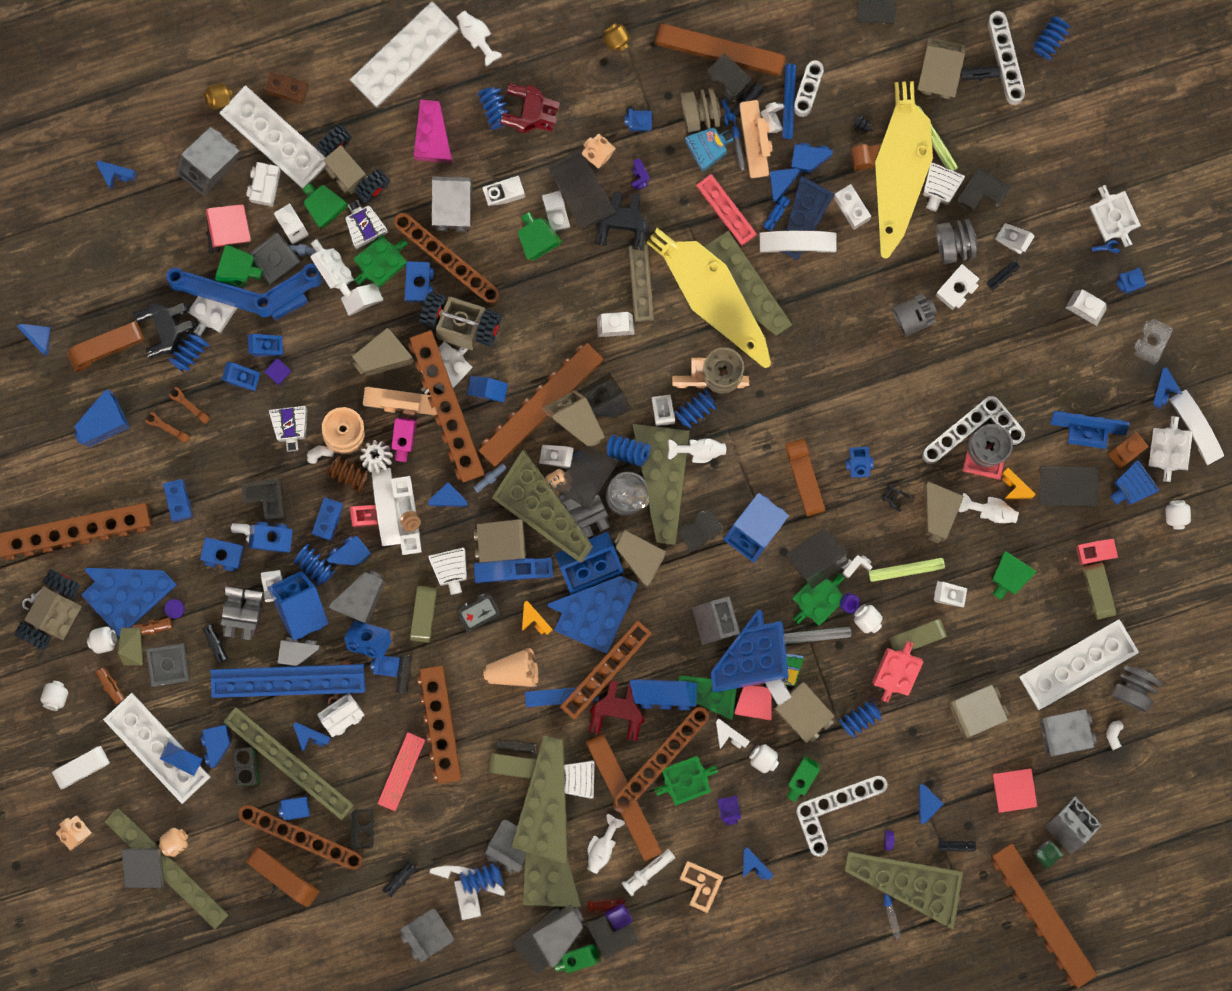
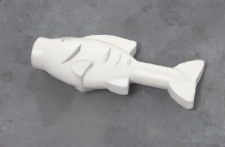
(475, 32)
(702, 450)
(994, 510)
(601, 849)

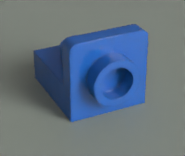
(639, 120)
(1131, 281)
(386, 666)

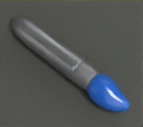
(738, 148)

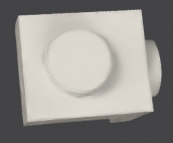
(771, 116)
(852, 565)
(269, 579)

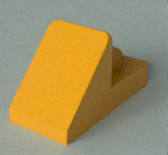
(1020, 490)
(531, 615)

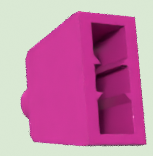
(403, 428)

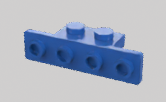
(1087, 429)

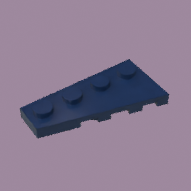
(807, 209)

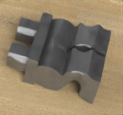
(587, 516)
(239, 617)

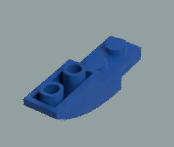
(513, 570)

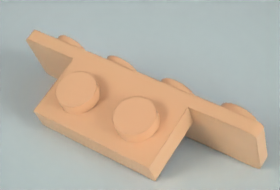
(755, 138)
(696, 377)
(397, 400)

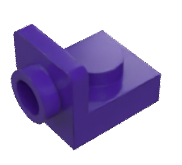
(639, 171)
(729, 810)

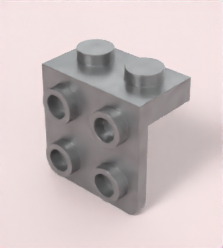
(501, 848)
(426, 935)

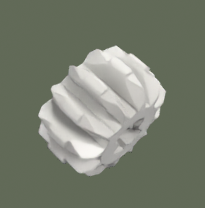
(379, 462)

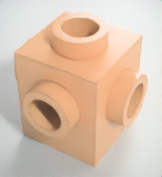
(598, 150)
(73, 832)

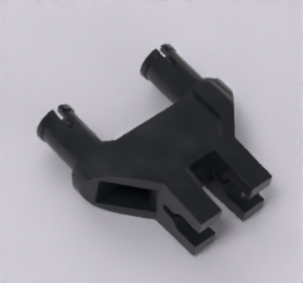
(624, 219)
(167, 326)

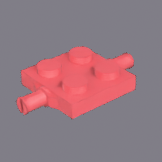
(897, 671)

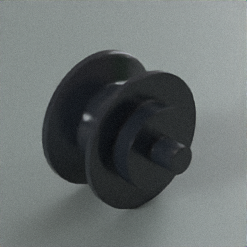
(862, 124)

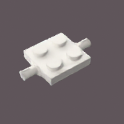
(1114, 216)
(332, 268)
(211, 314)
(454, 363)
(1170, 449)

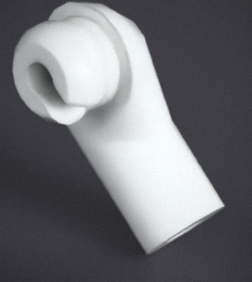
(317, 452)
(241, 528)

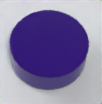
(849, 603)
(174, 609)
(888, 840)

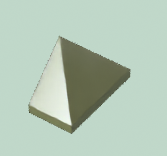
(130, 646)

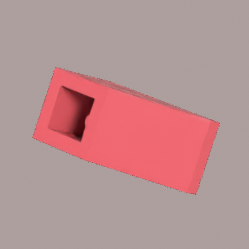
(1096, 551)

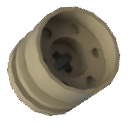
(700, 110)
(717, 361)

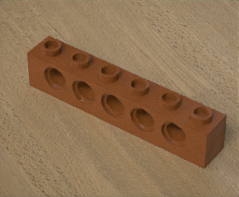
(606, 670)
(437, 675)

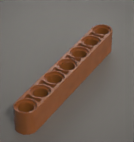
(714, 48)
(441, 251)
(664, 751)
(616, 782)
(293, 830)

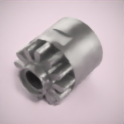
(914, 314)

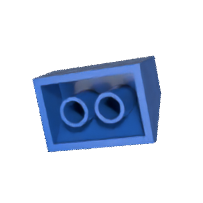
(597, 567)
(664, 694)

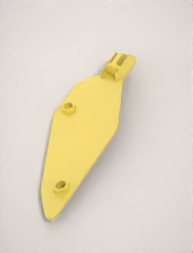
(901, 168)
(712, 293)

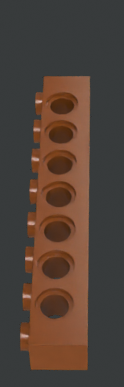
(475, 468)
(26, 535)

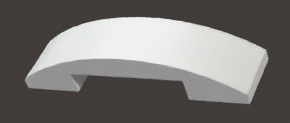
(797, 241)
(1196, 423)
(405, 502)
(386, 507)
(445, 871)

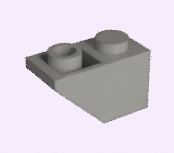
(296, 653)

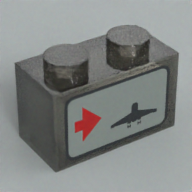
(478, 613)

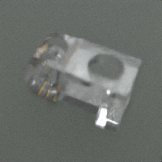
(629, 494)

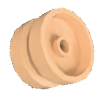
(340, 441)

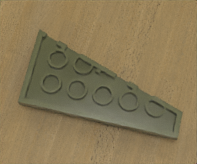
(756, 294)
(663, 478)
(535, 502)
(544, 811)
(548, 882)
(922, 887)

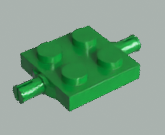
(380, 261)
(819, 601)
(686, 780)

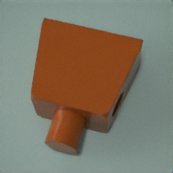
(1128, 450)

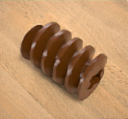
(348, 473)

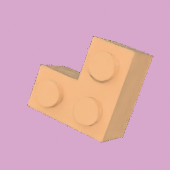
(706, 883)

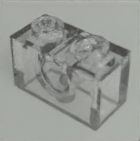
(1161, 333)

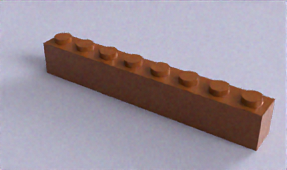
(531, 415)
(1043, 915)

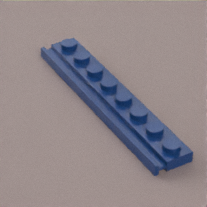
(287, 680)

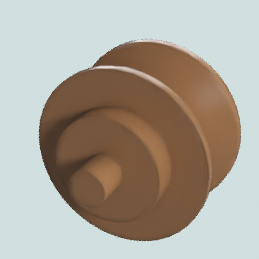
(410, 521)

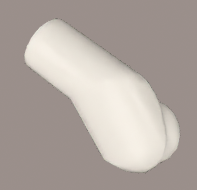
(1112, 733)

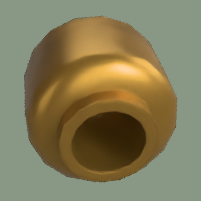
(616, 37)
(217, 96)

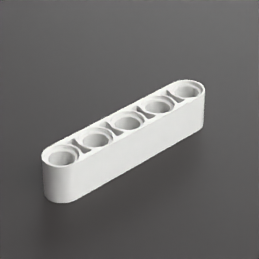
(1006, 67)

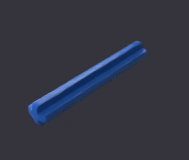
(789, 95)

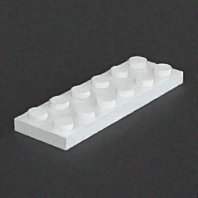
(404, 54)
(274, 137)
(1078, 664)
(148, 740)

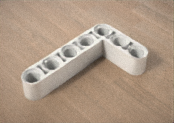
(971, 426)
(833, 805)

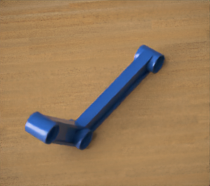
(243, 298)

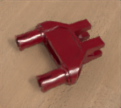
(535, 112)
(617, 708)

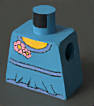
(708, 146)

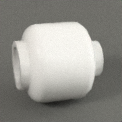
(1178, 514)
(868, 619)
(102, 640)
(54, 696)
(764, 758)

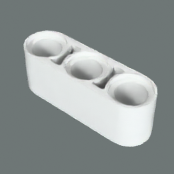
(808, 79)
(80, 767)

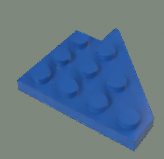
(126, 594)
(595, 612)
(753, 658)

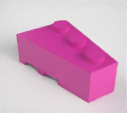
(431, 134)

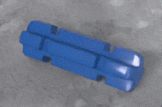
(776, 213)

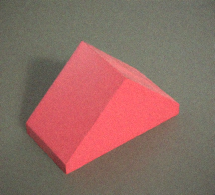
(363, 516)

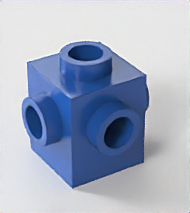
(859, 462)

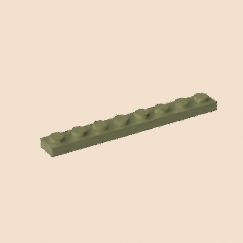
(288, 763)
(172, 873)

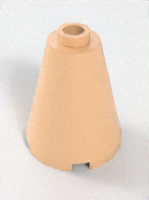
(513, 670)

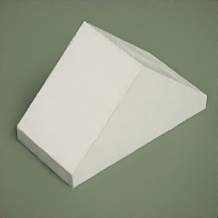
(362, 298)
(663, 410)

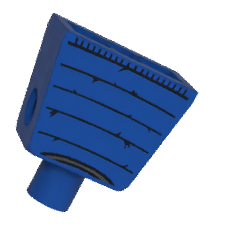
(1134, 485)

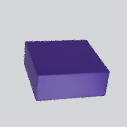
(278, 371)
(619, 917)

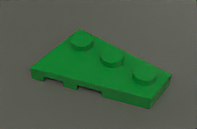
(718, 702)

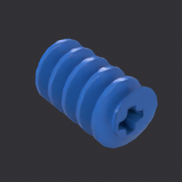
(1050, 37)
(493, 106)
(188, 352)
(696, 409)
(628, 451)
(314, 565)
(860, 719)
(481, 879)

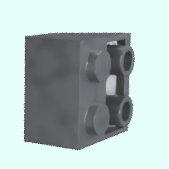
(715, 620)
(1073, 825)

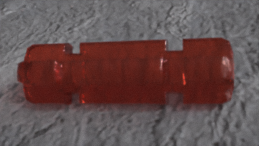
(603, 905)

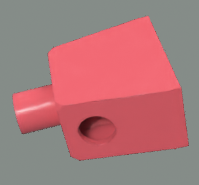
(755, 702)

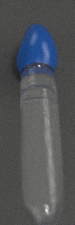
(891, 915)

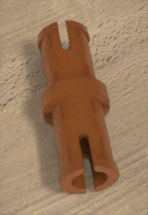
(152, 626)
(110, 686)

